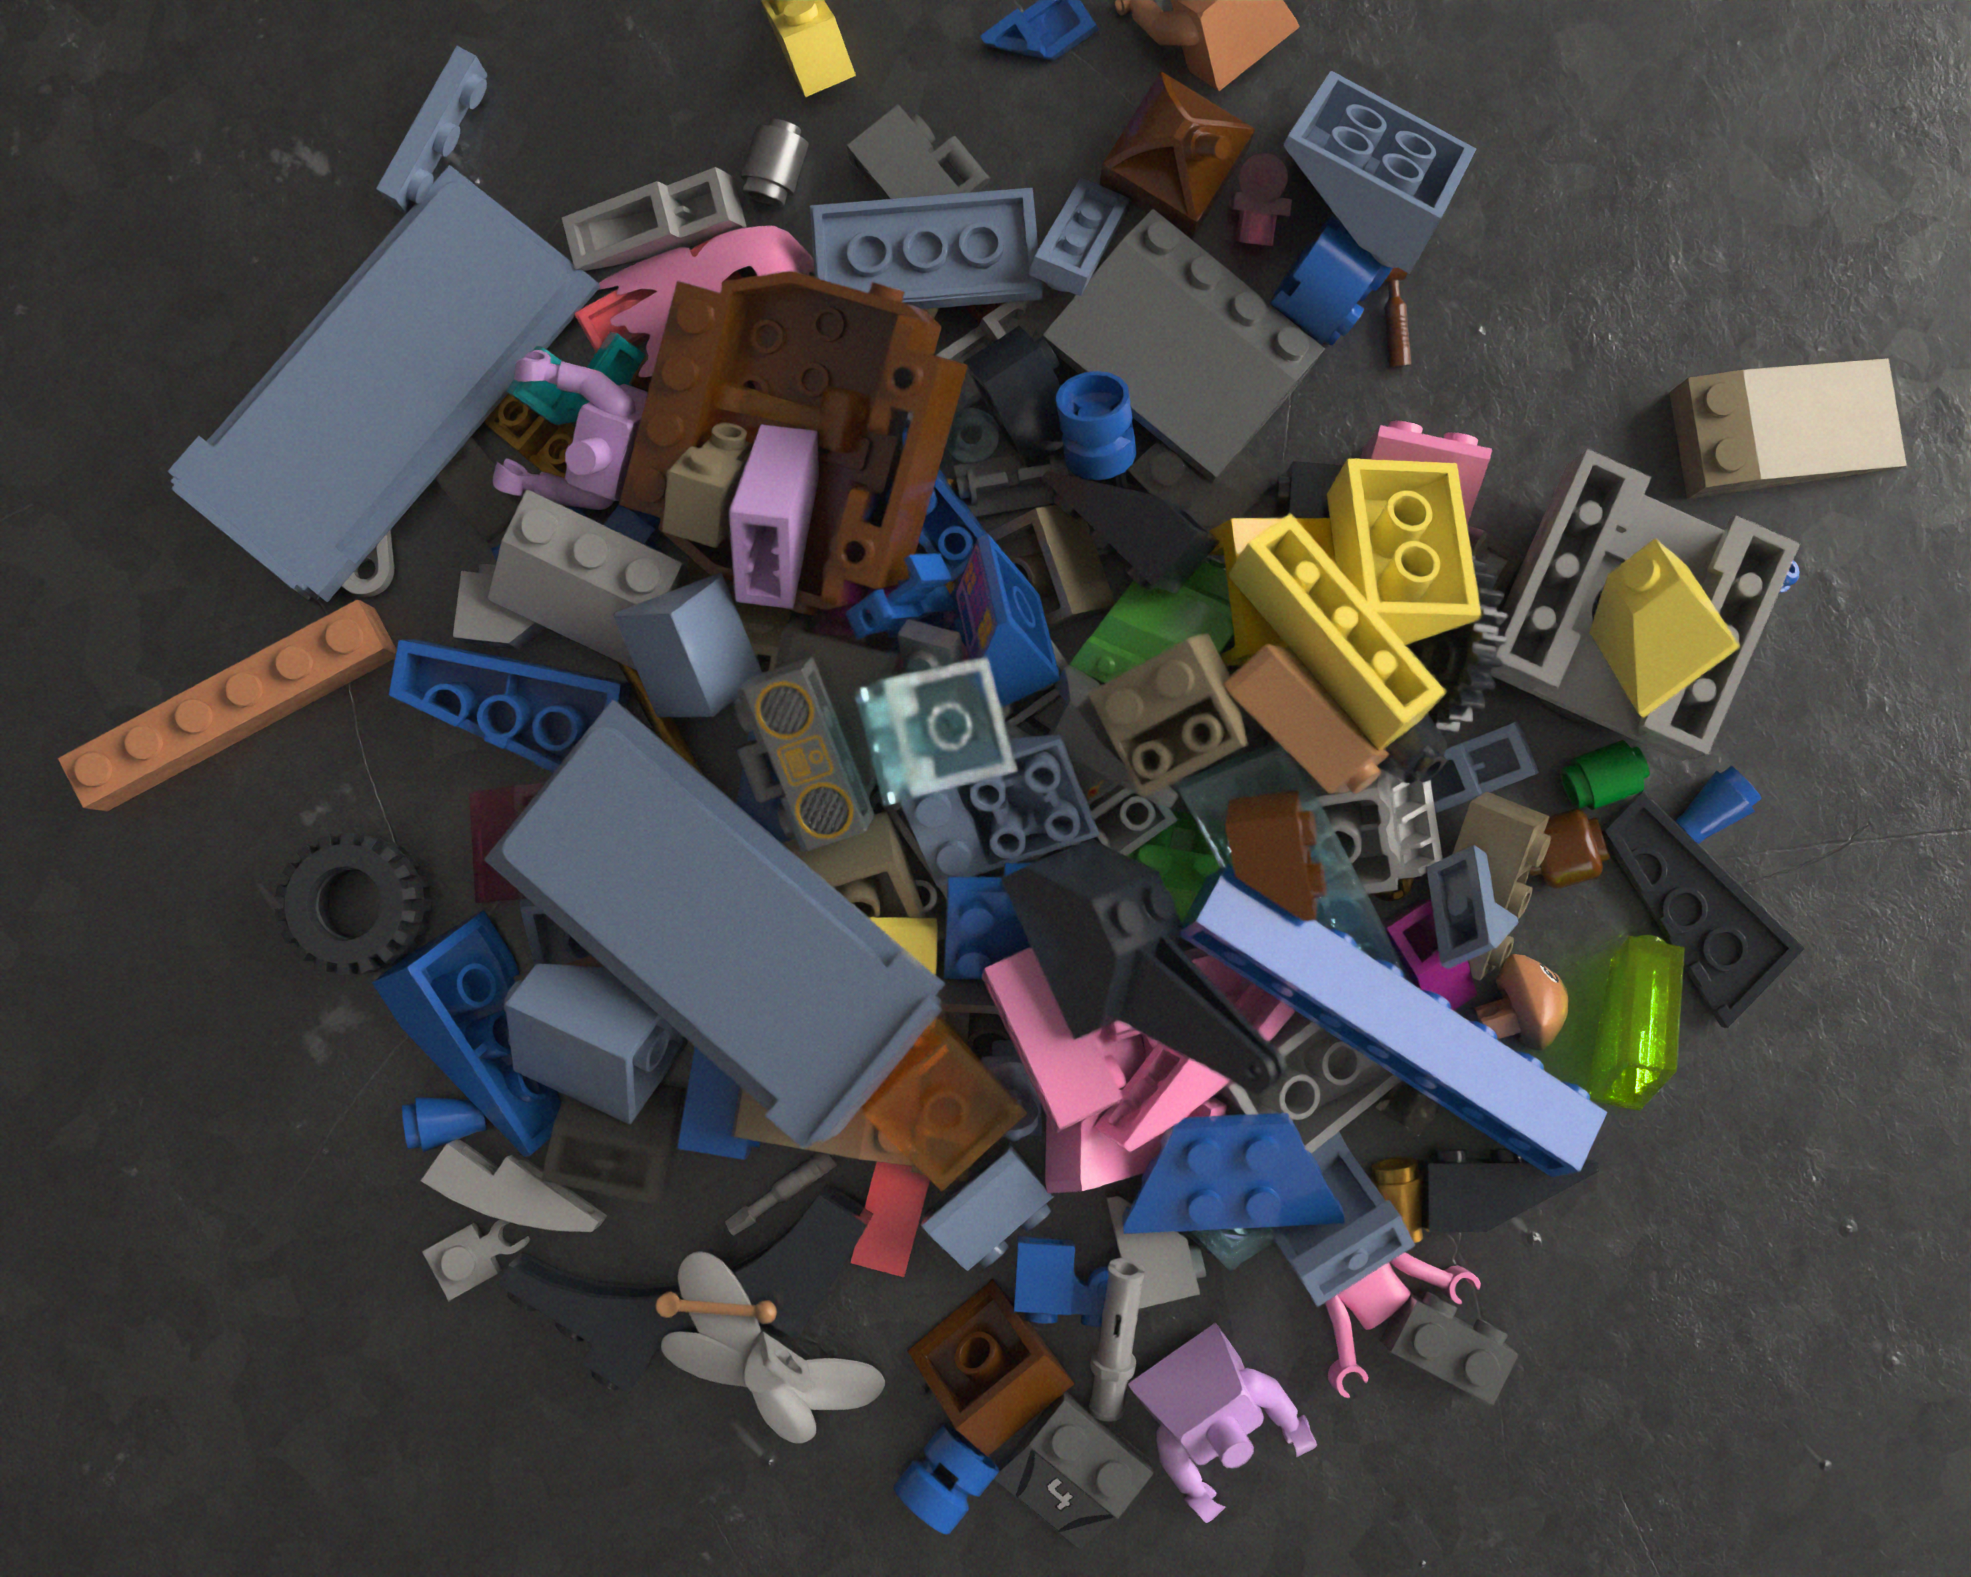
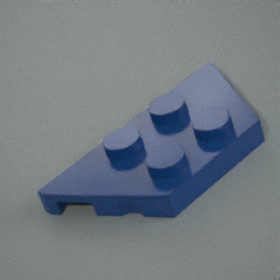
(1231, 1177)

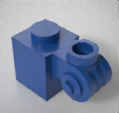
(1050, 1287)

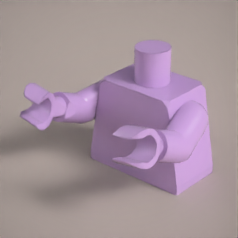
(601, 440)
(1208, 1408)

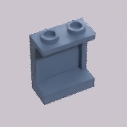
(1339, 1255)

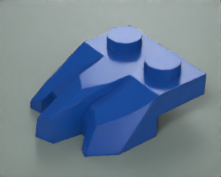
(980, 925)

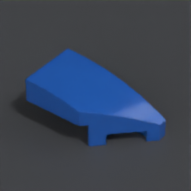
(1043, 29)

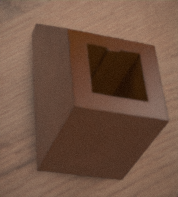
(1272, 851)

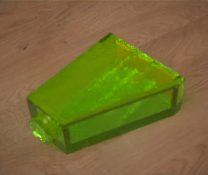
(1638, 1023)

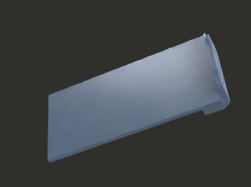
(382, 387)
(718, 927)

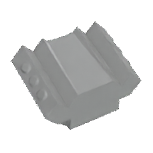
(1384, 829)

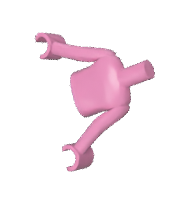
(1376, 1299)

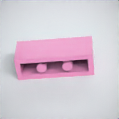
(1065, 1072)

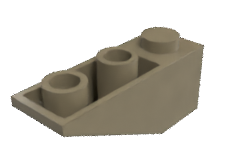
(1513, 844)

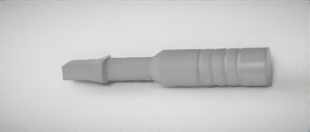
(783, 1190)

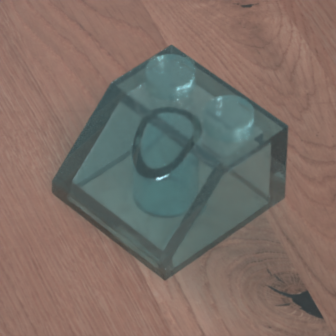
(935, 730)

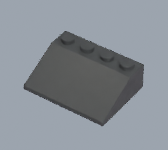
(1189, 342)

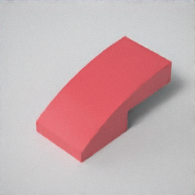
(896, 1205)

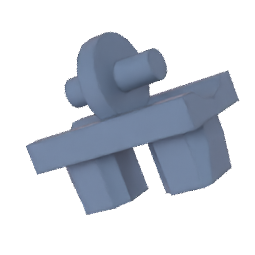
(1011, 1073)

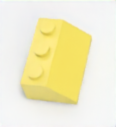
(1405, 544)

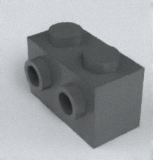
(1450, 1348)

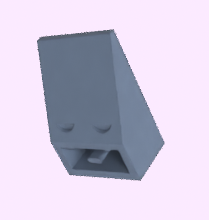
(1003, 816)

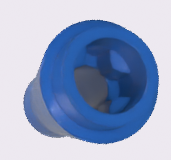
(1719, 804)
(440, 1121)

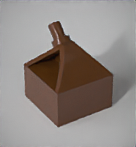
(1176, 154)

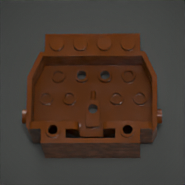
(793, 341)

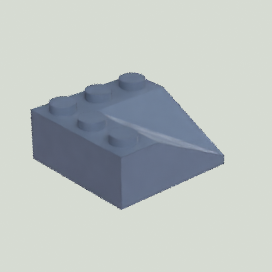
(1378, 168)

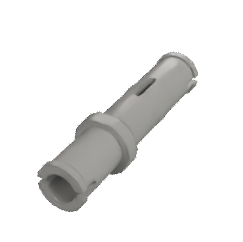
(1113, 1359)

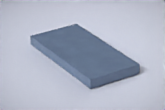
(932, 247)

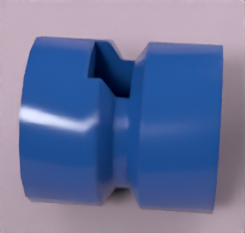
(1096, 425)
(935, 1495)

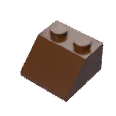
(989, 1369)

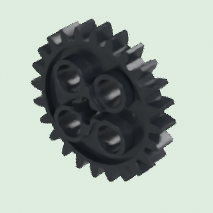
(1464, 657)

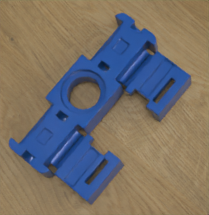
(916, 598)

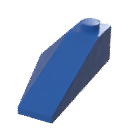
(453, 1008)

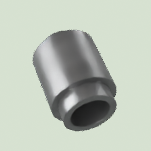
(773, 162)

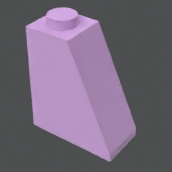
(774, 515)

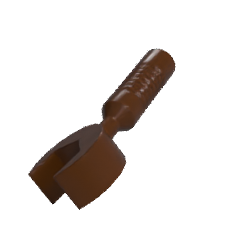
(1396, 322)

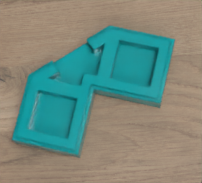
(615, 359)

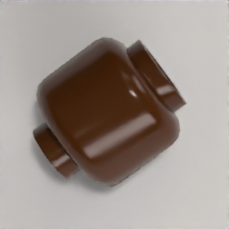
(1573, 851)

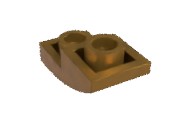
(532, 435)

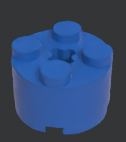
(1327, 283)

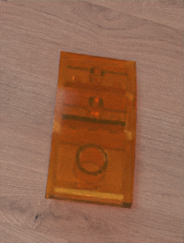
(942, 1105)

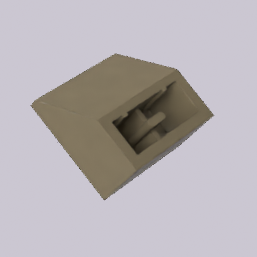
(1171, 714)

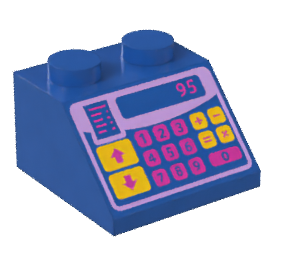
(1004, 622)

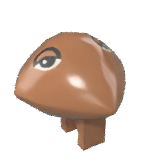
(1531, 1005)

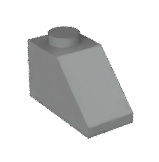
(1166, 1256)

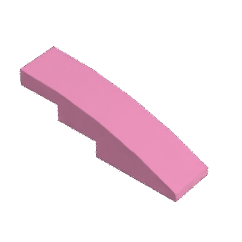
(1173, 1086)

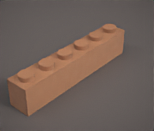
(228, 707)

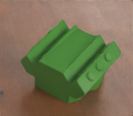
(1155, 621)

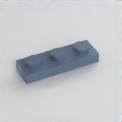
(433, 131)
(1079, 237)

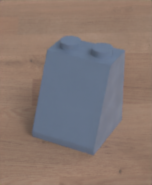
(589, 1037)

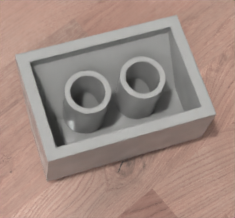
(577, 574)

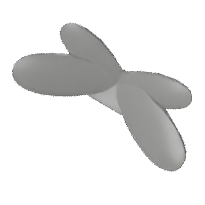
(739, 1354)

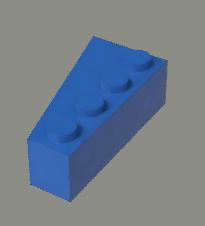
(504, 700)

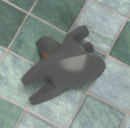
(1088, 742)

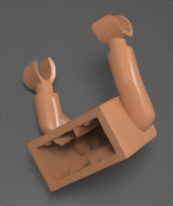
(1215, 35)

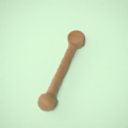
(670, 1304)

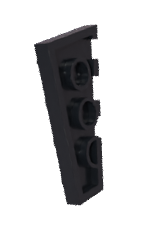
(1727, 936)

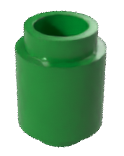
(1605, 775)

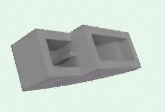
(654, 220)
(509, 1190)

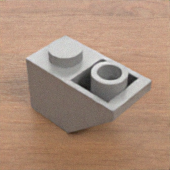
(485, 622)

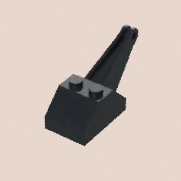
(1112, 954)

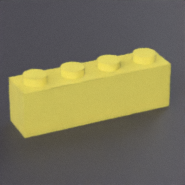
(1335, 632)

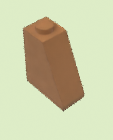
(1306, 720)

